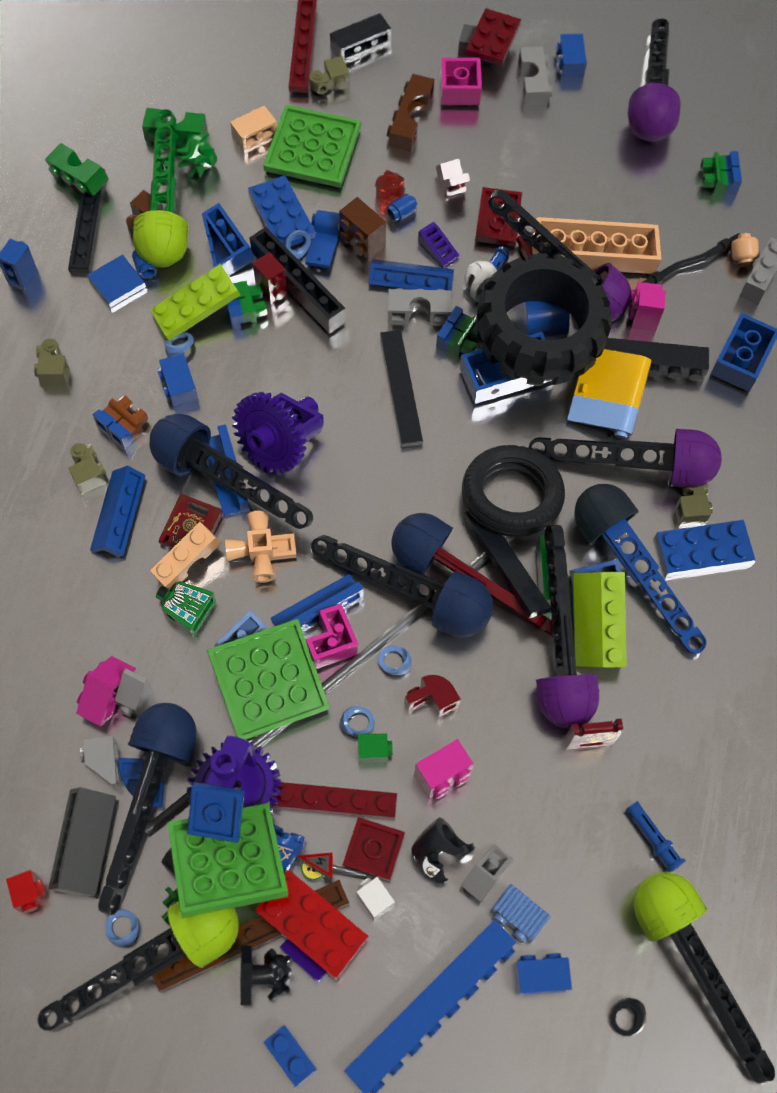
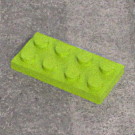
(194, 302)

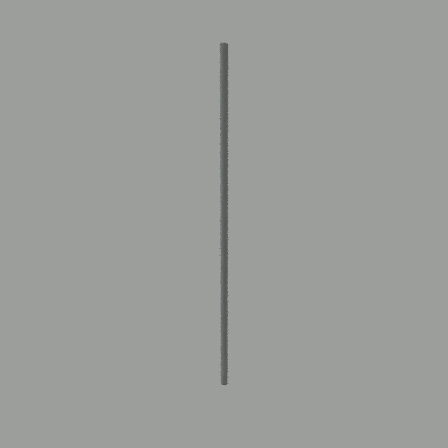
(327, 684)

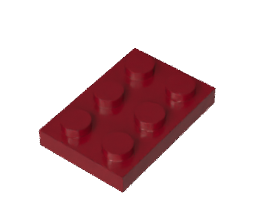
(493, 36)
(492, 227)

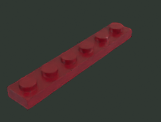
(302, 46)
(337, 800)

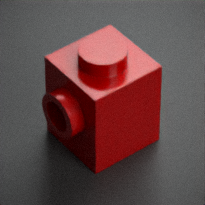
(26, 891)

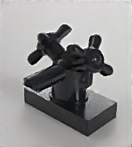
(263, 974)

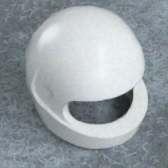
(477, 276)

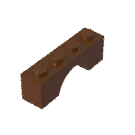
(417, 95)

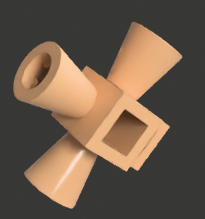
(261, 547)

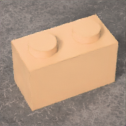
(253, 128)

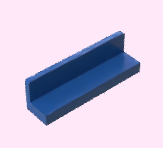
(410, 275)
(230, 501)
(118, 511)
(342, 592)

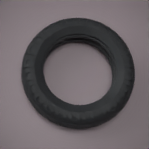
(506, 522)

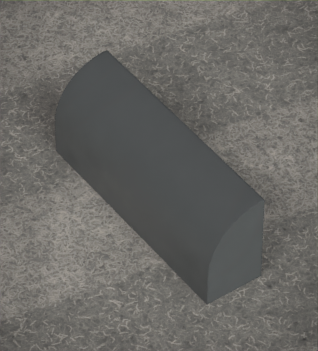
(82, 842)

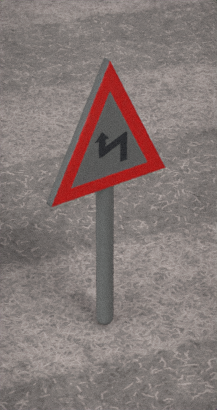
(323, 864)

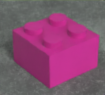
(460, 81)
(443, 769)

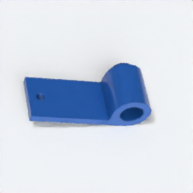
(327, 235)

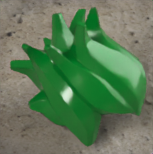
(197, 154)

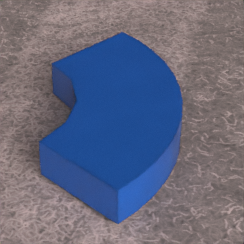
(130, 772)

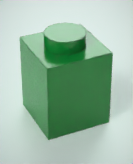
(374, 748)

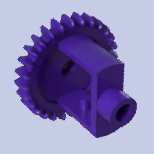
(276, 429)
(240, 767)

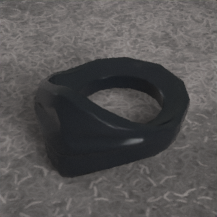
(639, 1008)

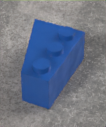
(226, 241)

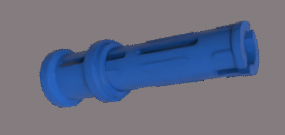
(662, 847)

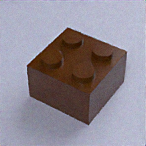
(362, 228)

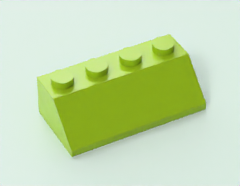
(599, 619)

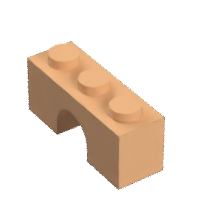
(174, 565)

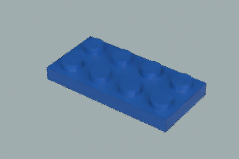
(281, 209)
(705, 548)

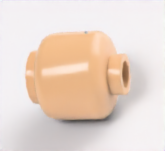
(745, 249)

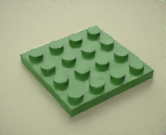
(312, 146)
(268, 679)
(225, 873)

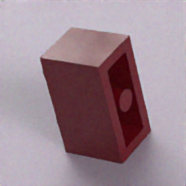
(271, 277)

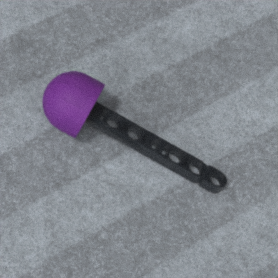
(655, 105)
(612, 280)
(691, 459)
(568, 696)

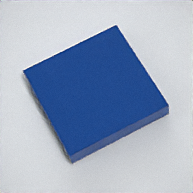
(116, 280)
(215, 812)

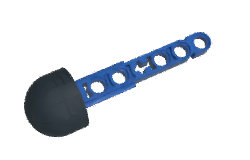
(605, 513)

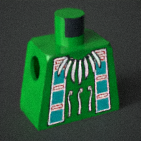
(186, 605)

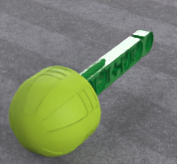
(161, 234)

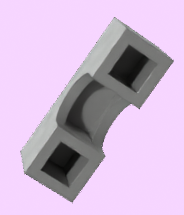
(536, 87)
(761, 274)
(402, 302)

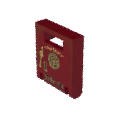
(183, 521)
(593, 734)

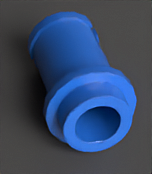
(500, 255)

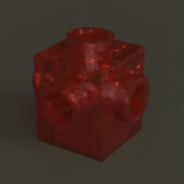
(389, 187)

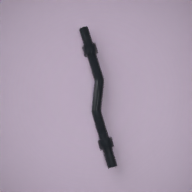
(722, 246)

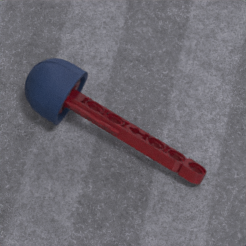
(420, 540)

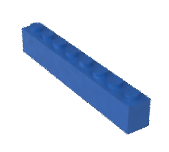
(429, 1008)

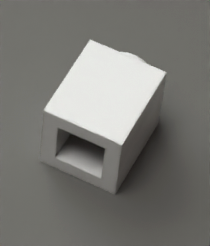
(374, 897)

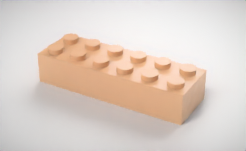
(624, 245)

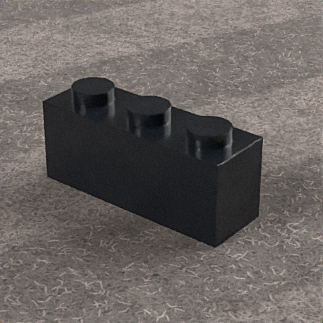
(360, 37)

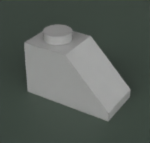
(133, 693)
(102, 759)
(486, 872)

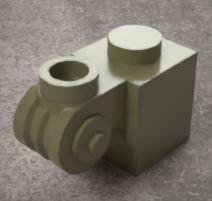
(335, 76)
(51, 366)
(86, 472)
(694, 506)

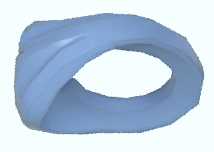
(299, 252)
(172, 350)
(404, 668)
(353, 710)
(128, 940)

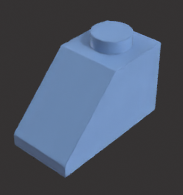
(245, 626)

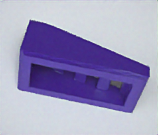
(430, 234)

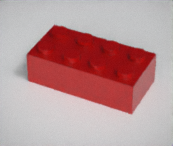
(314, 926)

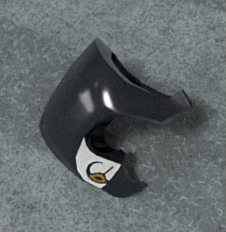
(435, 839)

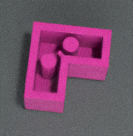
(647, 306)
(337, 639)
(100, 689)

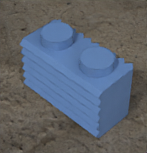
(520, 914)

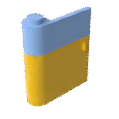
(611, 392)

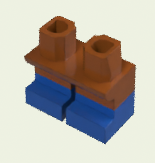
(119, 423)

